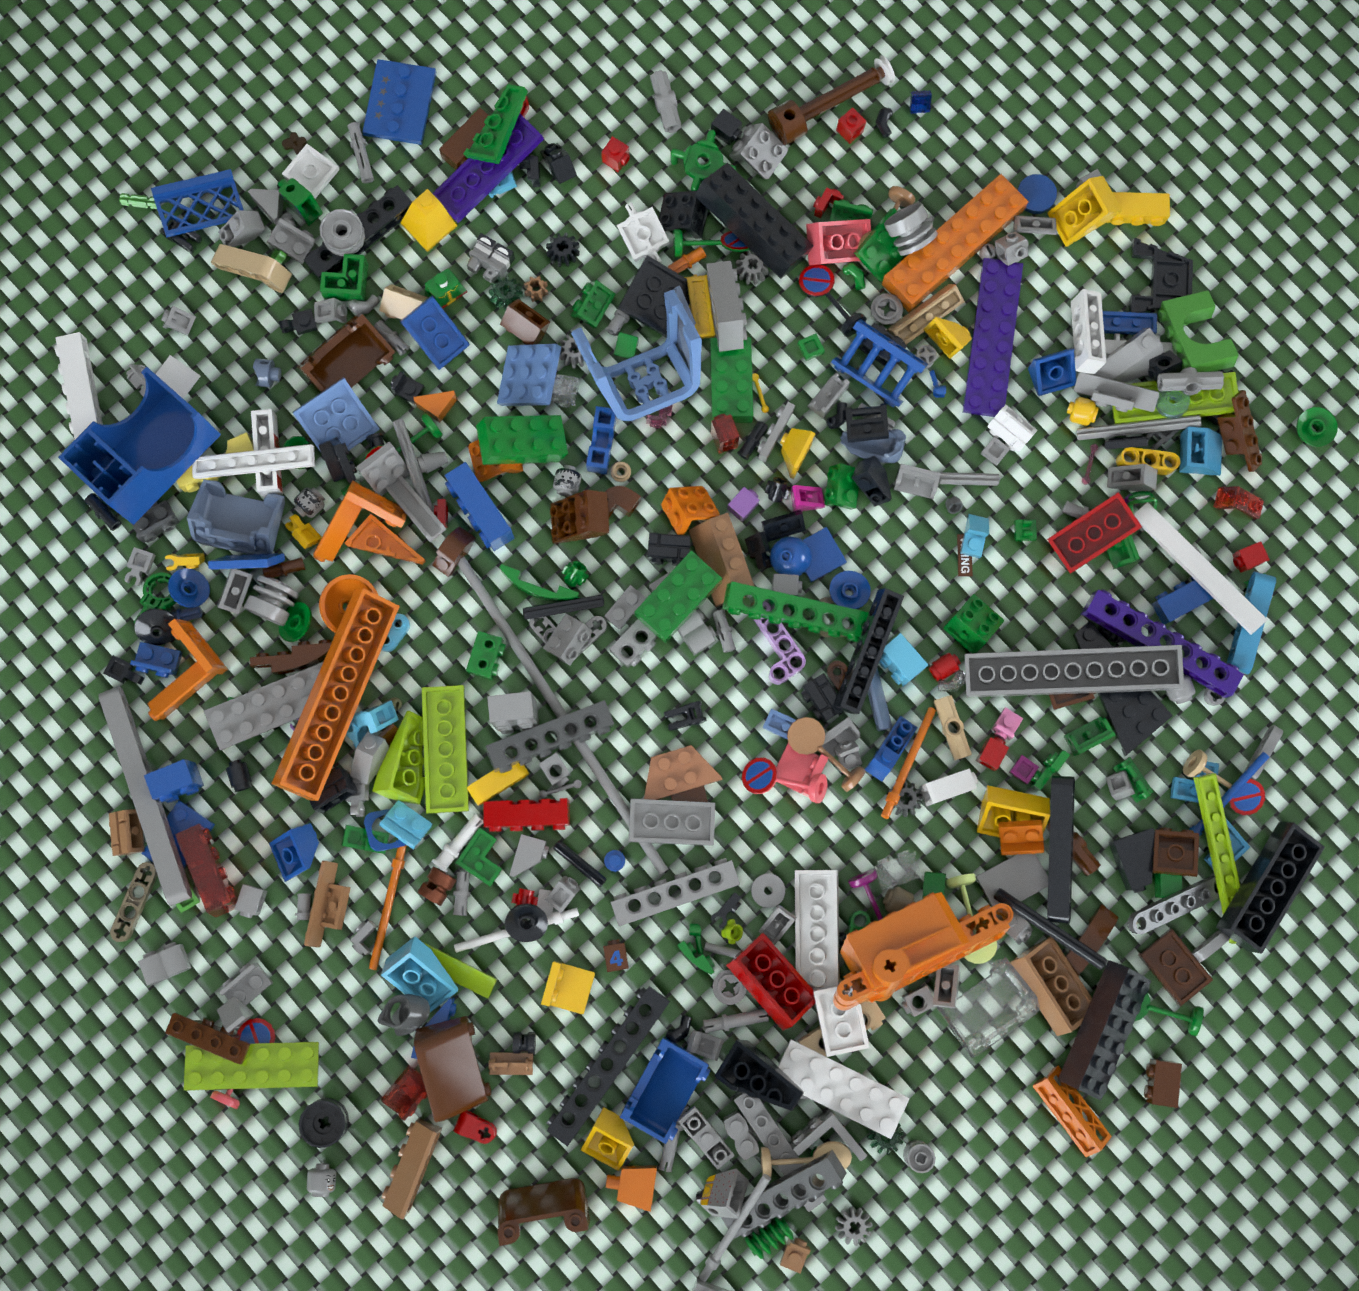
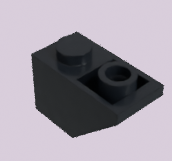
(558, 162)
(873, 481)

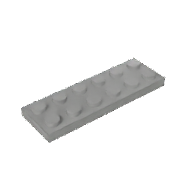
(261, 708)

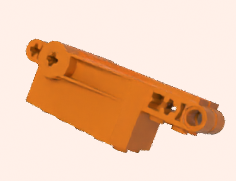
(913, 945)

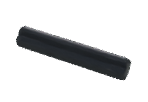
(579, 863)

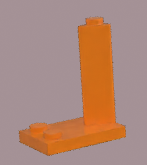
(346, 514)
(194, 678)

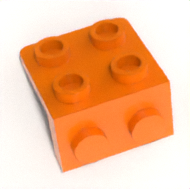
(486, 472)
(688, 504)

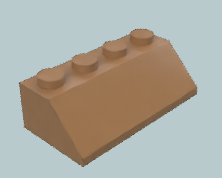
(719, 549)
(1056, 985)
(411, 1168)

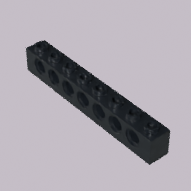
(566, 1131)

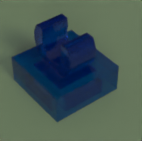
(920, 101)

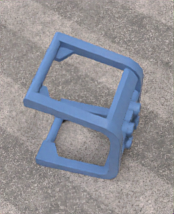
(690, 379)

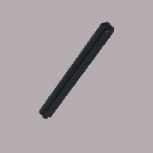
(1051, 929)

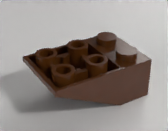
(579, 517)

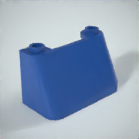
(664, 1090)

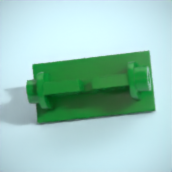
(1140, 785)

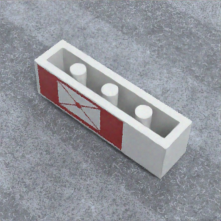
(266, 437)

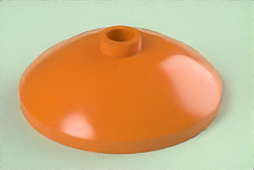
(336, 594)

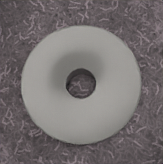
(759, 895)

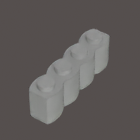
(693, 631)

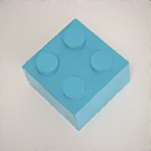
(902, 660)

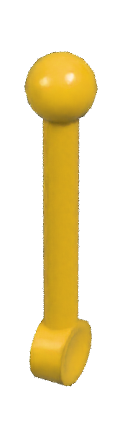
(755, 377)

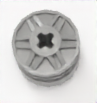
(911, 228)
(271, 600)

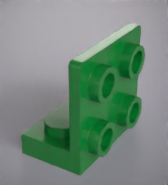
(974, 624)

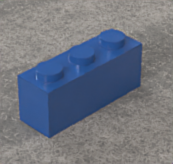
(1180, 601)

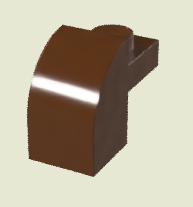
(622, 499)
(452, 549)

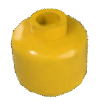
(1082, 411)

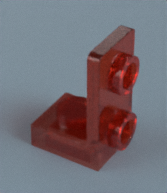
(1239, 499)

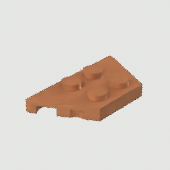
(677, 773)

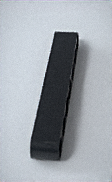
(1061, 849)

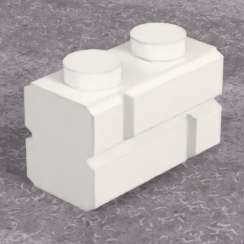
(1011, 428)

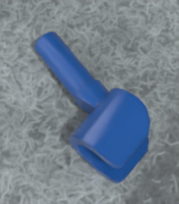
(938, 391)

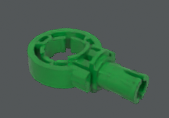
(148, 597)

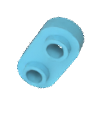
(396, 633)

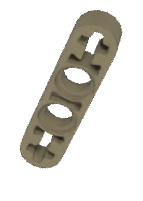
(131, 900)

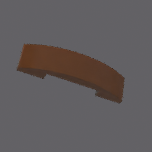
(1093, 936)

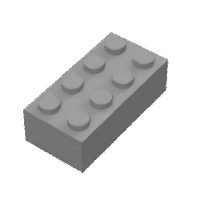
(726, 306)
(513, 712)

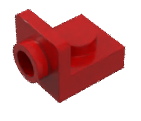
(441, 511)

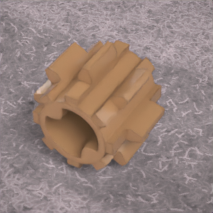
(536, 295)

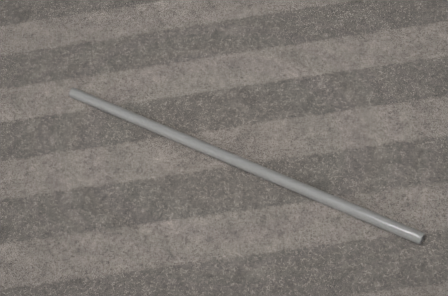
(555, 705)

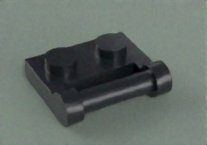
(867, 428)

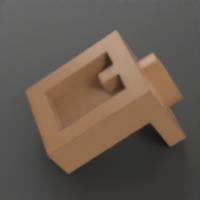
(795, 1254)

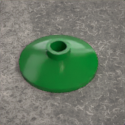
(1323, 421)
(297, 622)

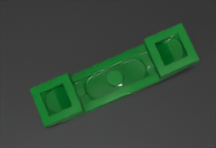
(515, 575)

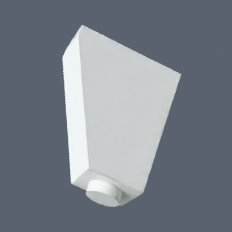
(948, 787)

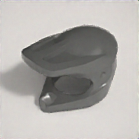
(409, 1016)

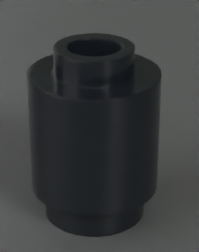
(239, 775)

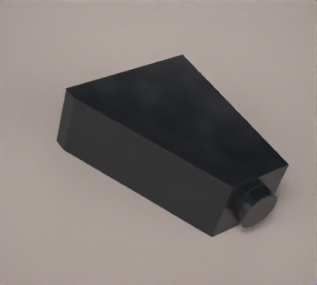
(1135, 859)

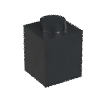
(727, 127)

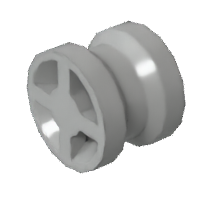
(927, 353)

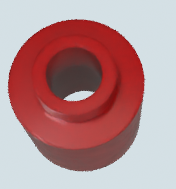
(944, 666)

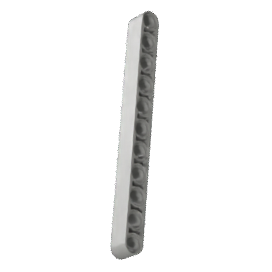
(149, 811)

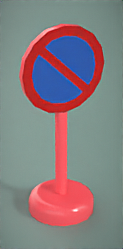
(762, 774)
(253, 1032)

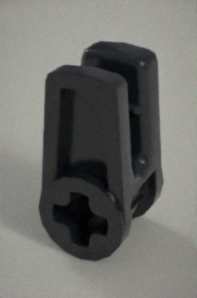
(172, 224)
(688, 710)

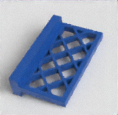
(190, 188)

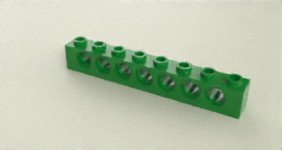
(734, 604)

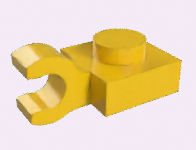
(304, 534)
(190, 560)

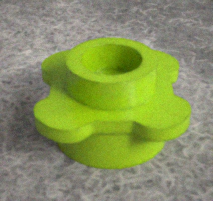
(737, 931)

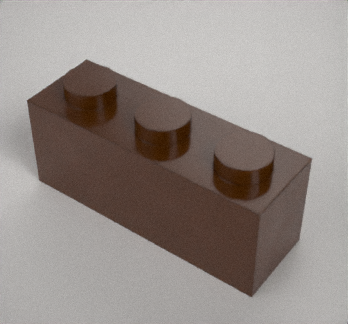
(455, 146)

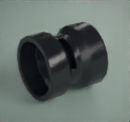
(529, 1042)

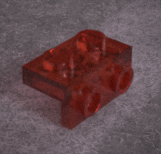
(406, 1093)

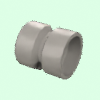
(919, 1156)

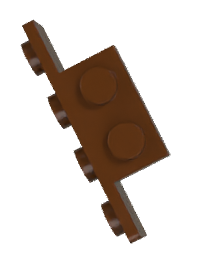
(1239, 432)
(208, 1037)

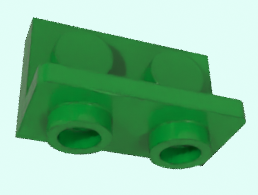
(592, 303)

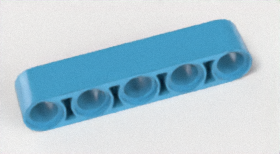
(1245, 645)

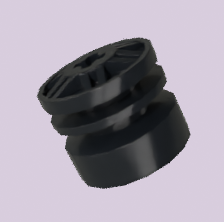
(311, 1125)

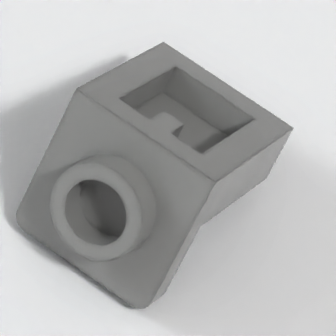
(330, 310)
(178, 320)
(848, 754)
(563, 893)

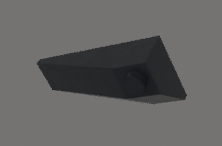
(755, 1074)

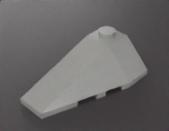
(1132, 357)

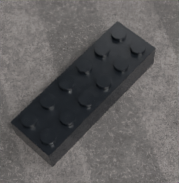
(753, 220)
(1270, 887)
(1105, 1030)

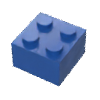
(174, 781)

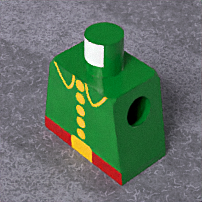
(445, 288)

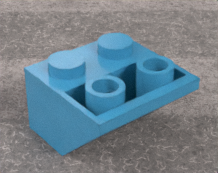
(1200, 451)

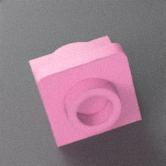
(1006, 724)

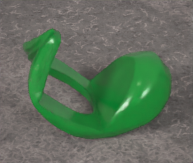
(1129, 502)

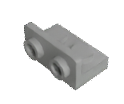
(291, 240)
(247, 985)

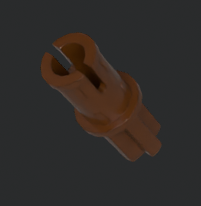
(284, 568)

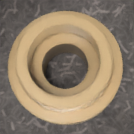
(621, 465)

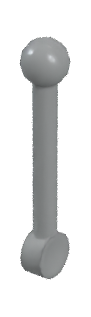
(577, 784)

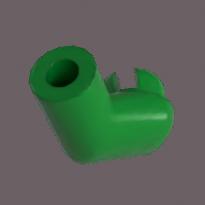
(857, 273)

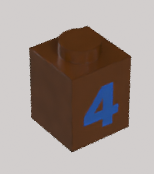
(615, 956)

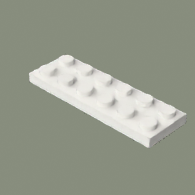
(817, 927)
(843, 1089)

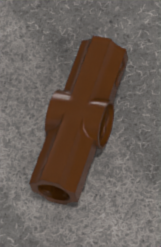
(1081, 855)

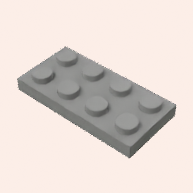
(671, 822)

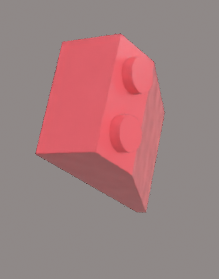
(835, 240)

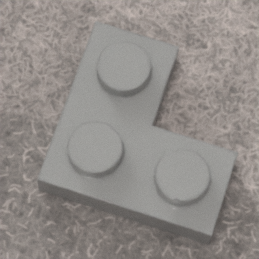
(624, 607)

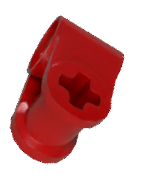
(470, 1126)

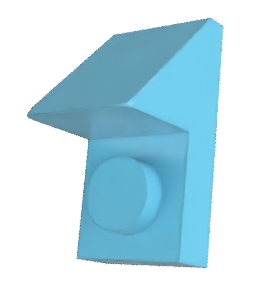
(974, 536)

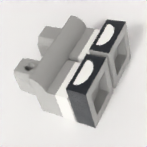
(491, 256)

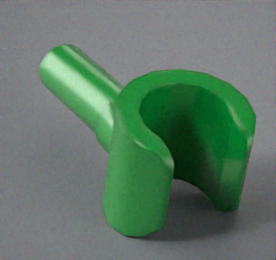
(695, 930)

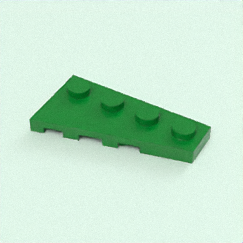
(494, 136)

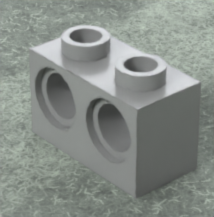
(628, 640)

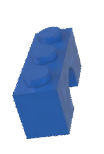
(602, 440)

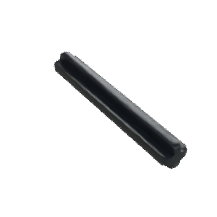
(563, 607)

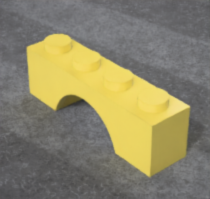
(238, 444)

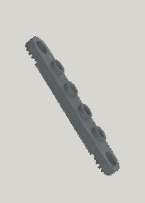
(1173, 906)

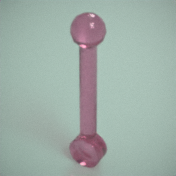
(1086, 480)

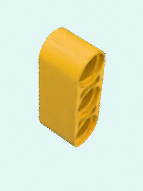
(1157, 459)
(495, 783)

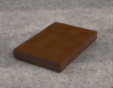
(1175, 967)

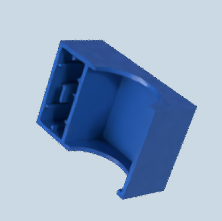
(143, 454)

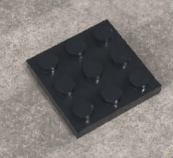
(646, 292)

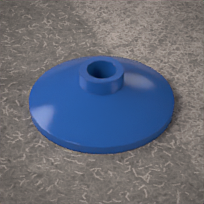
(194, 582)
(853, 582)

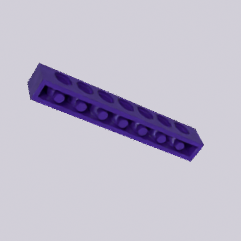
(1095, 611)

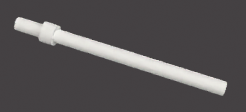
(556, 918)

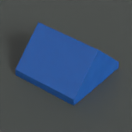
(1053, 372)

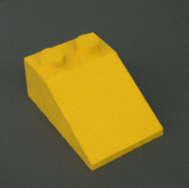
(1085, 210)

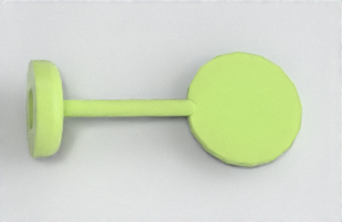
(987, 952)

